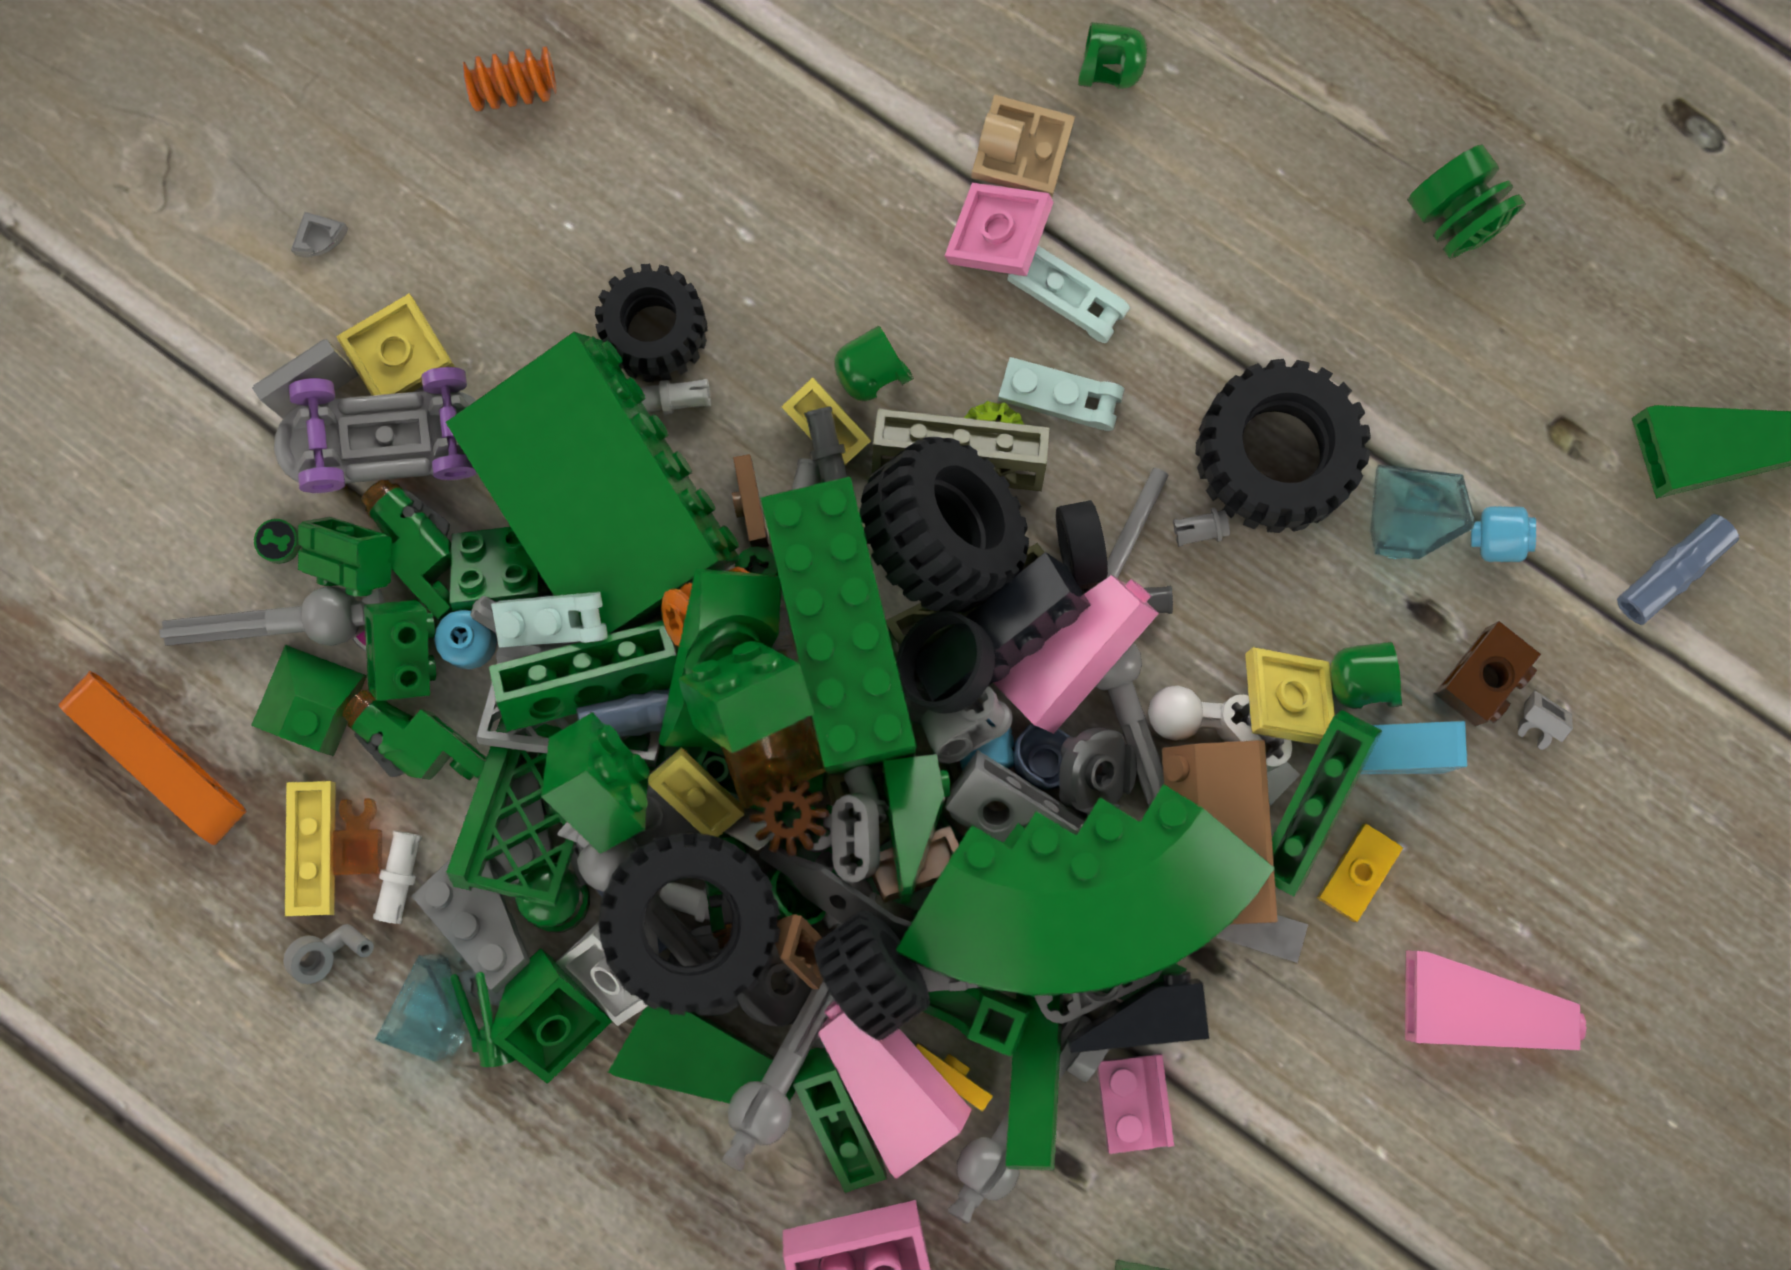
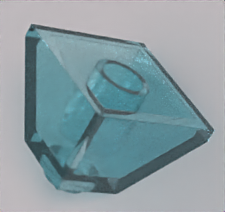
(1417, 511)
(426, 1012)

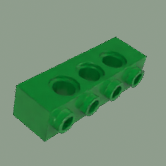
(583, 674)

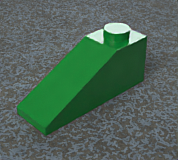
(914, 799)
(838, 1122)

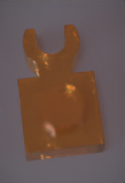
(358, 847)

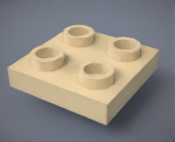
(1022, 146)

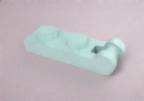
(1071, 294)
(1060, 394)
(549, 620)

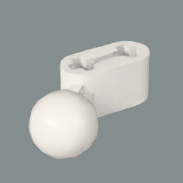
(1179, 713)

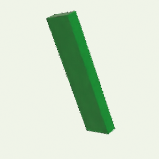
(1035, 1091)

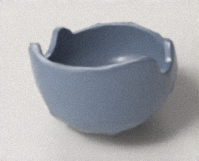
(1039, 756)

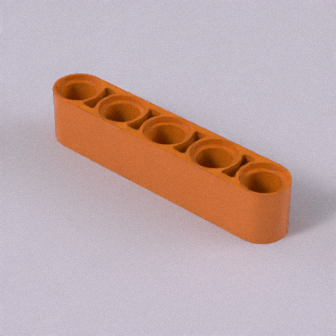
(152, 758)

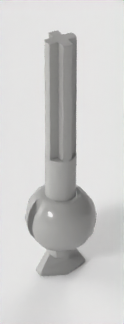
(325, 616)
(1133, 721)
(598, 871)
(760, 1109)
(983, 1159)

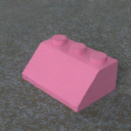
(861, 1241)

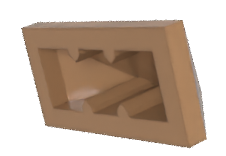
(797, 948)

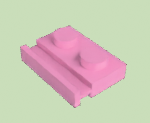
(1135, 1103)

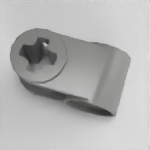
(961, 732)

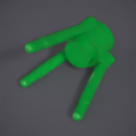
(489, 1053)

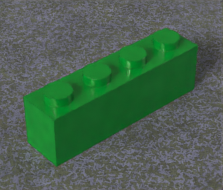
(1320, 798)

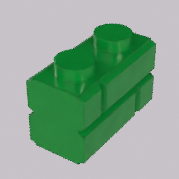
(344, 555)

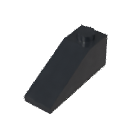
(1155, 1015)

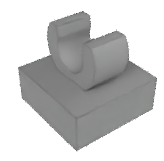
(1548, 717)

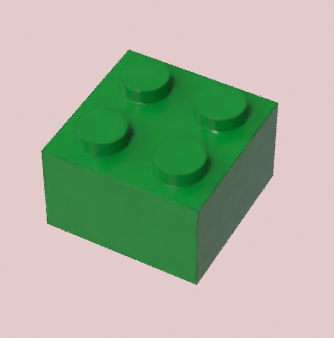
(745, 695)
(596, 783)

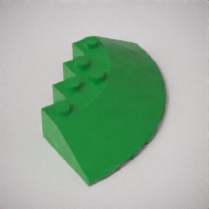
(1086, 905)

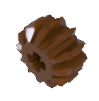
(801, 826)

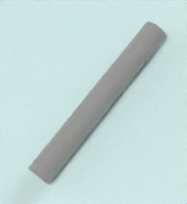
(1136, 522)

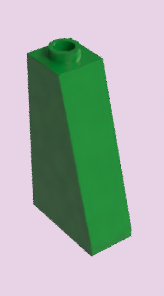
(1710, 446)
(690, 1056)

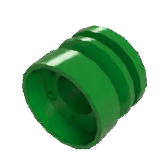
(1466, 202)

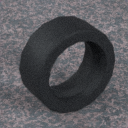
(1082, 542)

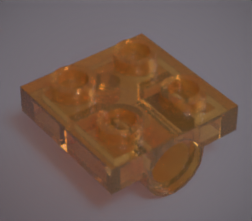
(785, 753)

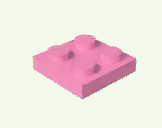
(999, 229)

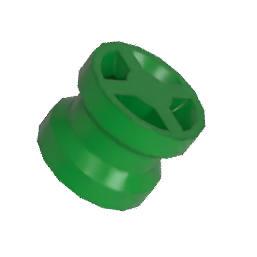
(757, 555)

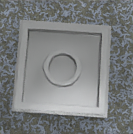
(317, 362)

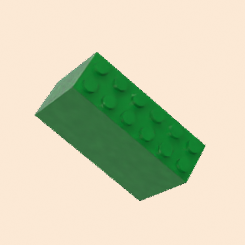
(592, 482)
(838, 626)

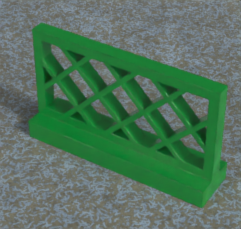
(483, 819)

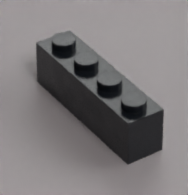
(1016, 619)

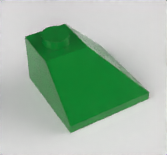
(308, 700)
(545, 1018)

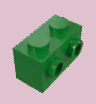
(398, 649)

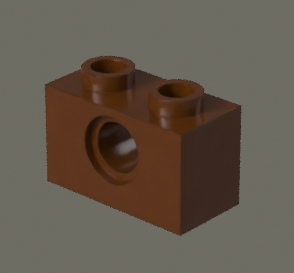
(1465, 686)

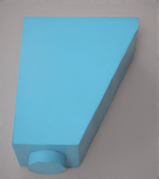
(1418, 749)

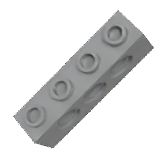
(989, 781)

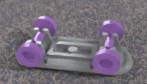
(372, 436)

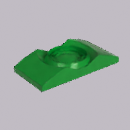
(720, 615)

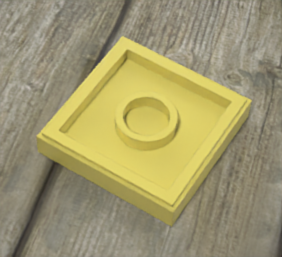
(394, 348)
(1289, 695)

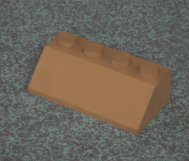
(1233, 788)

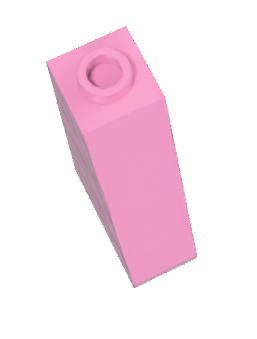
(1078, 656)
(1475, 1008)
(895, 1091)

